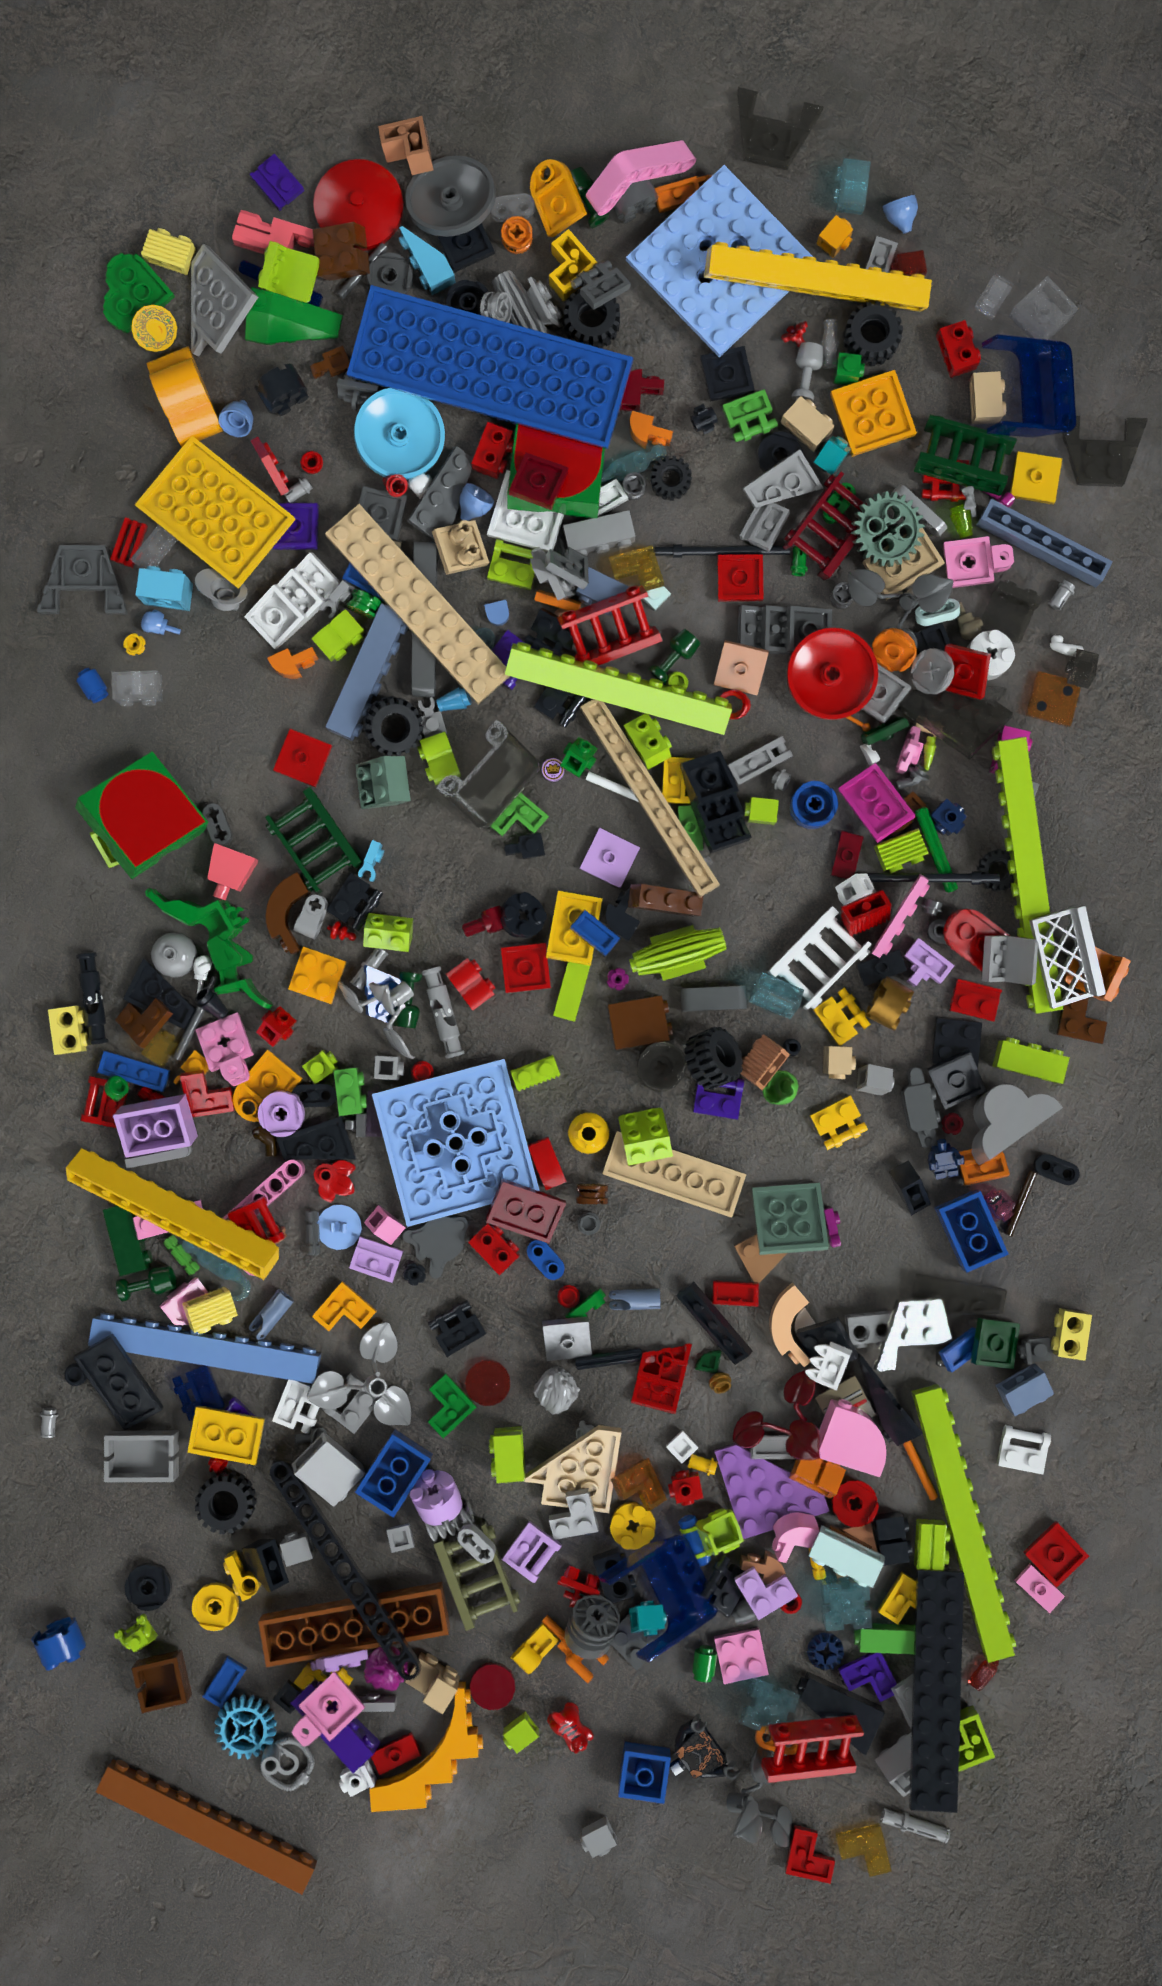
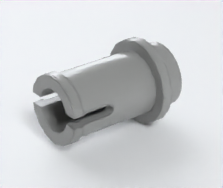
(298, 490)
(1062, 594)
(48, 1422)

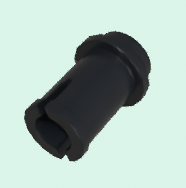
(797, 1046)

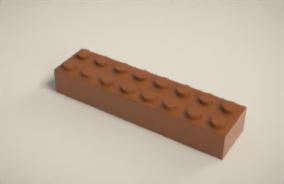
(340, 1629)

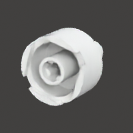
(999, 646)

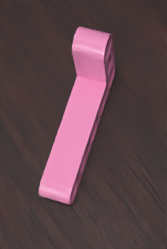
(637, 166)
(266, 1189)

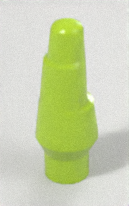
(929, 750)

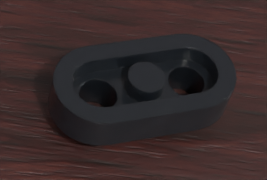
(314, 1094)
(1055, 1169)

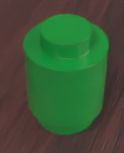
(704, 1663)

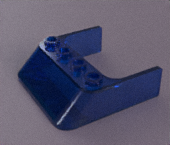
(1044, 385)
(677, 1585)

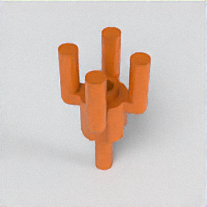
(571, 1659)

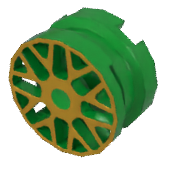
(364, 604)

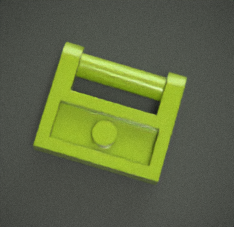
(509, 571)

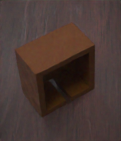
(337, 253)
(165, 1681)

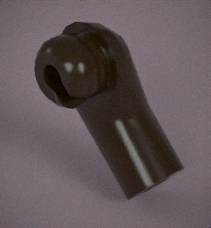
(266, 1138)

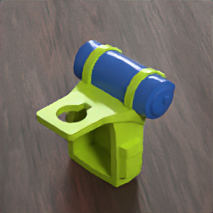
(711, 1535)

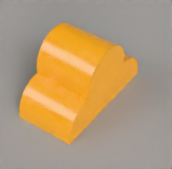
(183, 396)

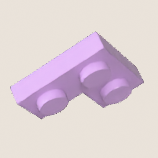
(764, 1598)

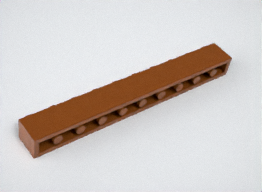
(207, 1826)

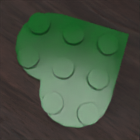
(131, 288)

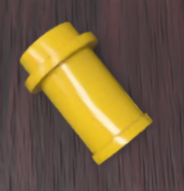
(703, 1464)

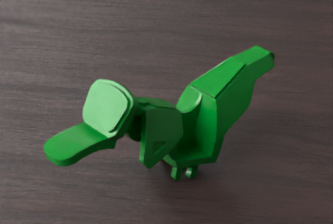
(223, 926)

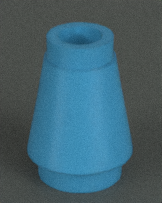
(454, 700)

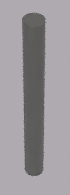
(193, 1024)

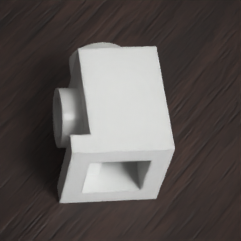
(855, 888)
(365, 1776)

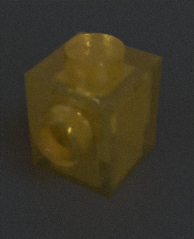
(161, 1048)

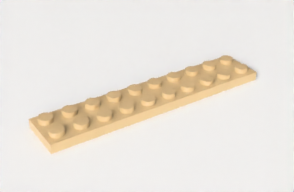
(418, 603)

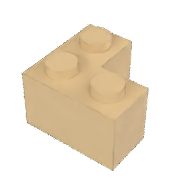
(435, 1682)

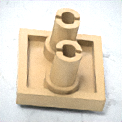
(460, 547)

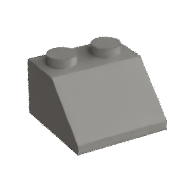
(896, 1764)

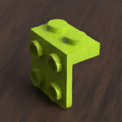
(288, 272)
(645, 1136)

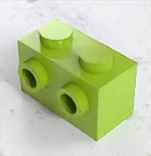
(648, 741)
(388, 932)

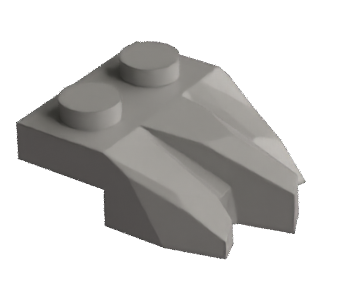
(560, 586)

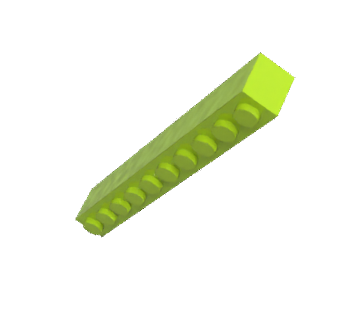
(618, 688)

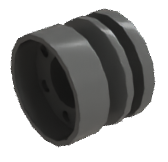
(592, 1627)

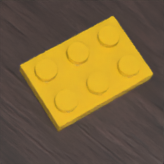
(564, 942)
(226, 1435)

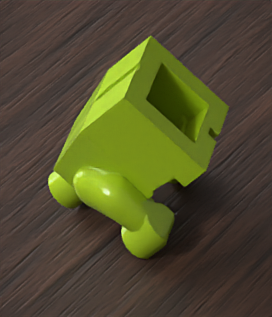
(137, 1636)

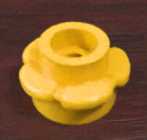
(128, 644)

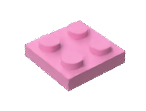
(741, 1655)

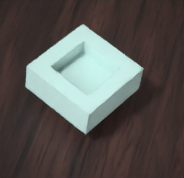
(656, 597)

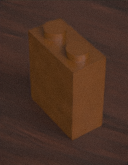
(639, 1022)

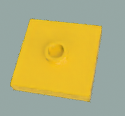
(1035, 477)

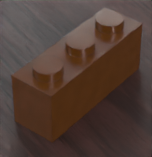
(665, 900)

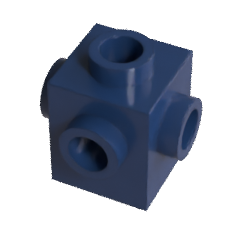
(954, 812)

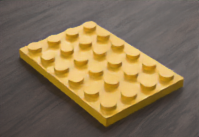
(215, 512)

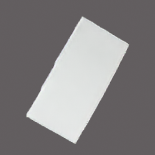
(292, 601)

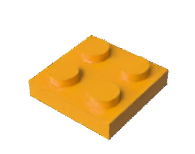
(317, 975)

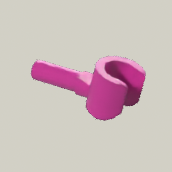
(1007, 499)

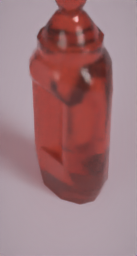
(983, 1674)

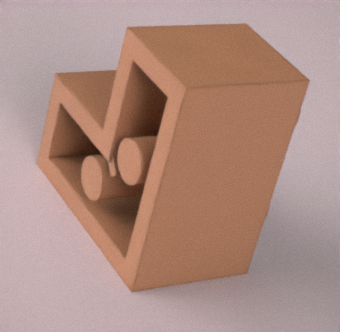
(409, 141)

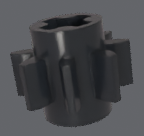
(703, 419)

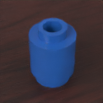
(92, 685)

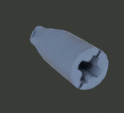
(635, 1299)
(271, 1313)

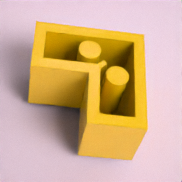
(573, 260)

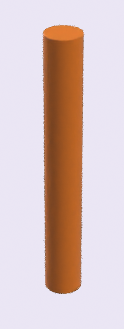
(924, 1478)

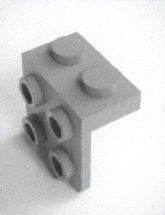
(1010, 959)

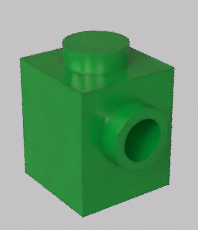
(848, 369)

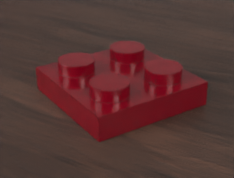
(538, 481)

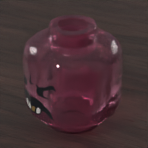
(999, 1204)

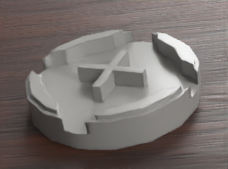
(932, 671)

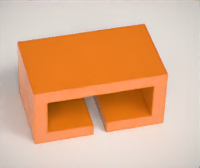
(818, 1475)

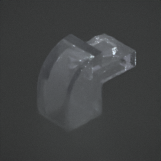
(993, 296)

